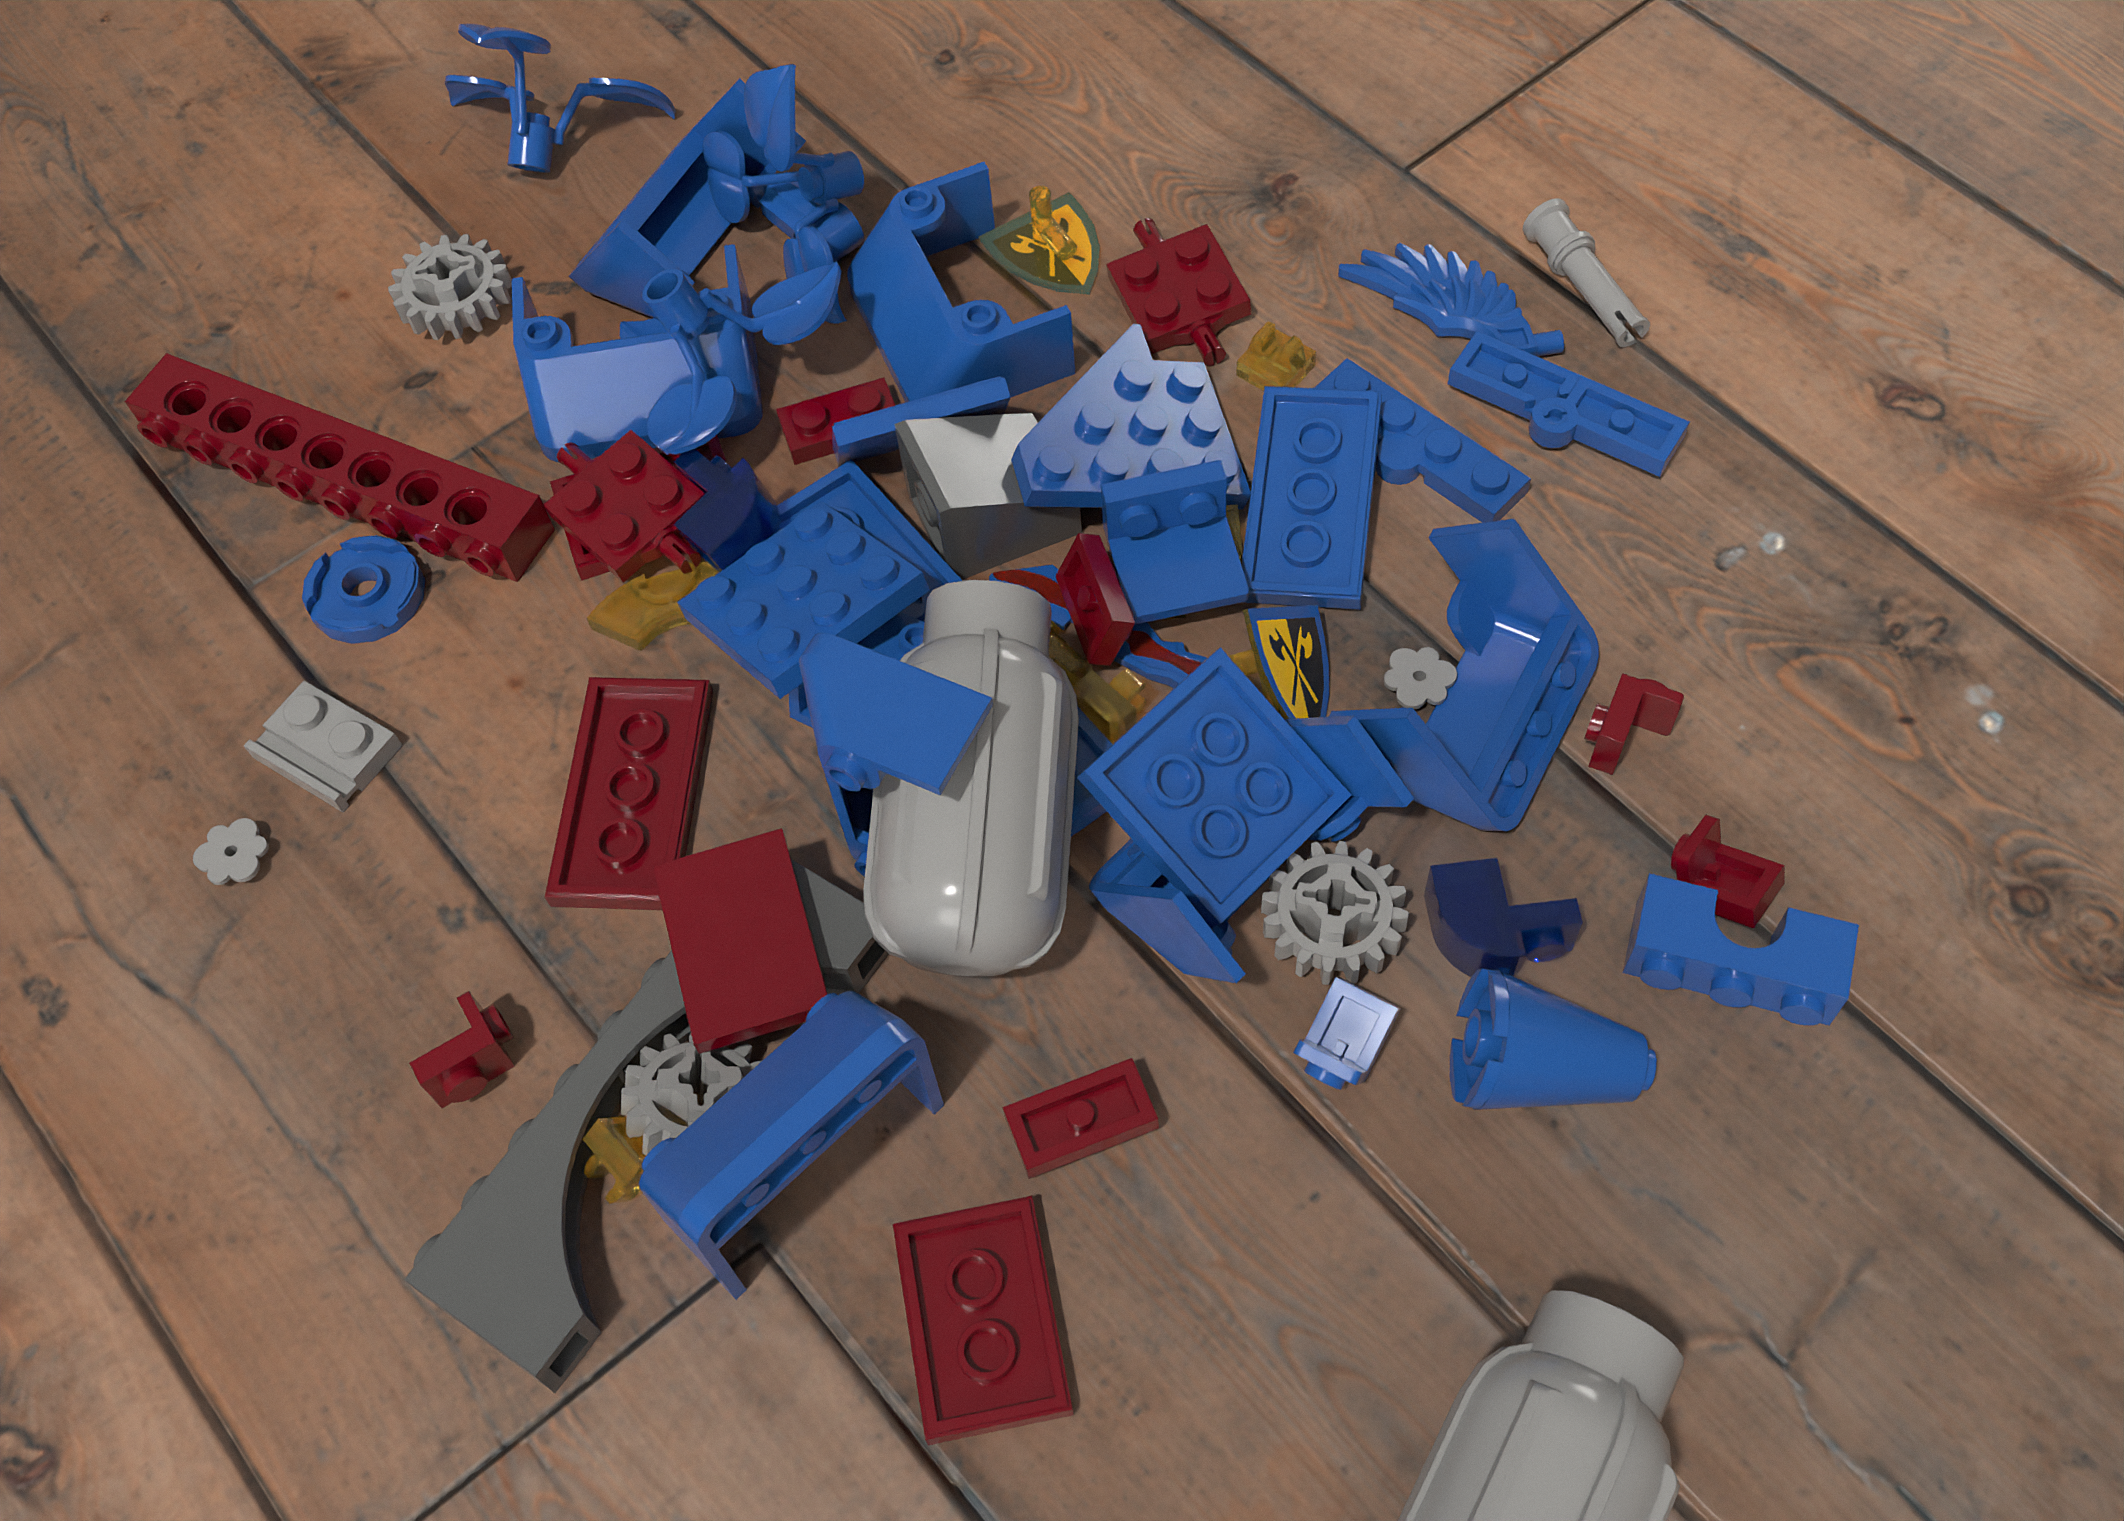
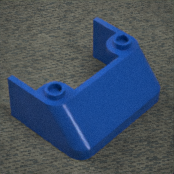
(673, 213)
(912, 320)
(610, 386)
(1513, 687)
(881, 720)
(1164, 917)
(781, 1122)

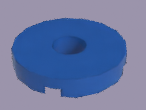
(371, 615)

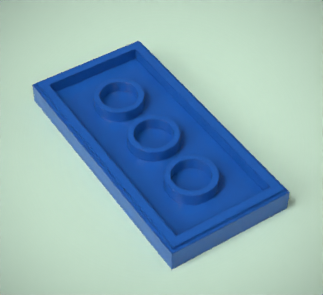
(1312, 497)

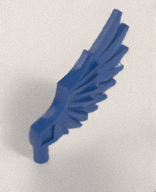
(1450, 296)

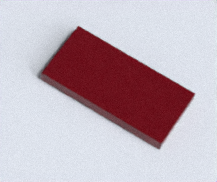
(629, 791)

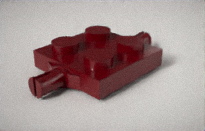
(1179, 289)
(625, 506)

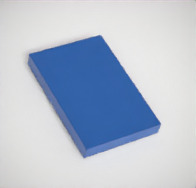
(876, 433)

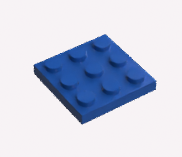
(800, 583)
(1215, 787)

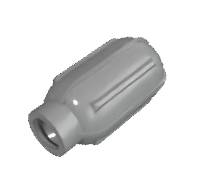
(983, 869)
(1559, 1425)

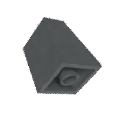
(969, 493)

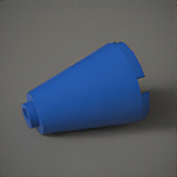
(1541, 1050)

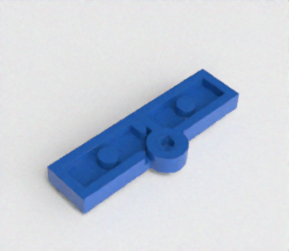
(1567, 404)
(1420, 442)

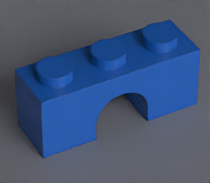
(1679, 945)

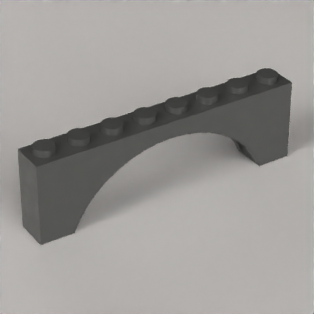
(513, 1249)

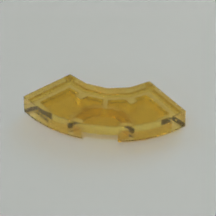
(647, 606)

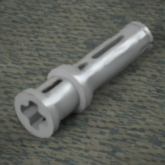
(1572, 255)

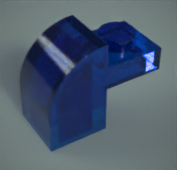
(731, 513)
(1482, 931)

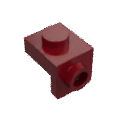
(1635, 703)
(1742, 879)
(469, 1060)

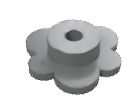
(1425, 666)
(231, 852)

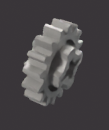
(450, 286)
(1343, 883)
(661, 1089)

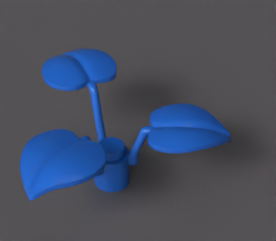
(530, 132)
(824, 178)
(700, 410)

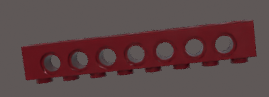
(342, 467)

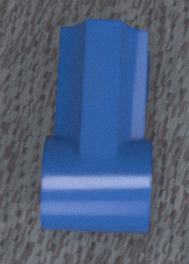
(786, 206)

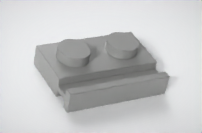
(323, 745)

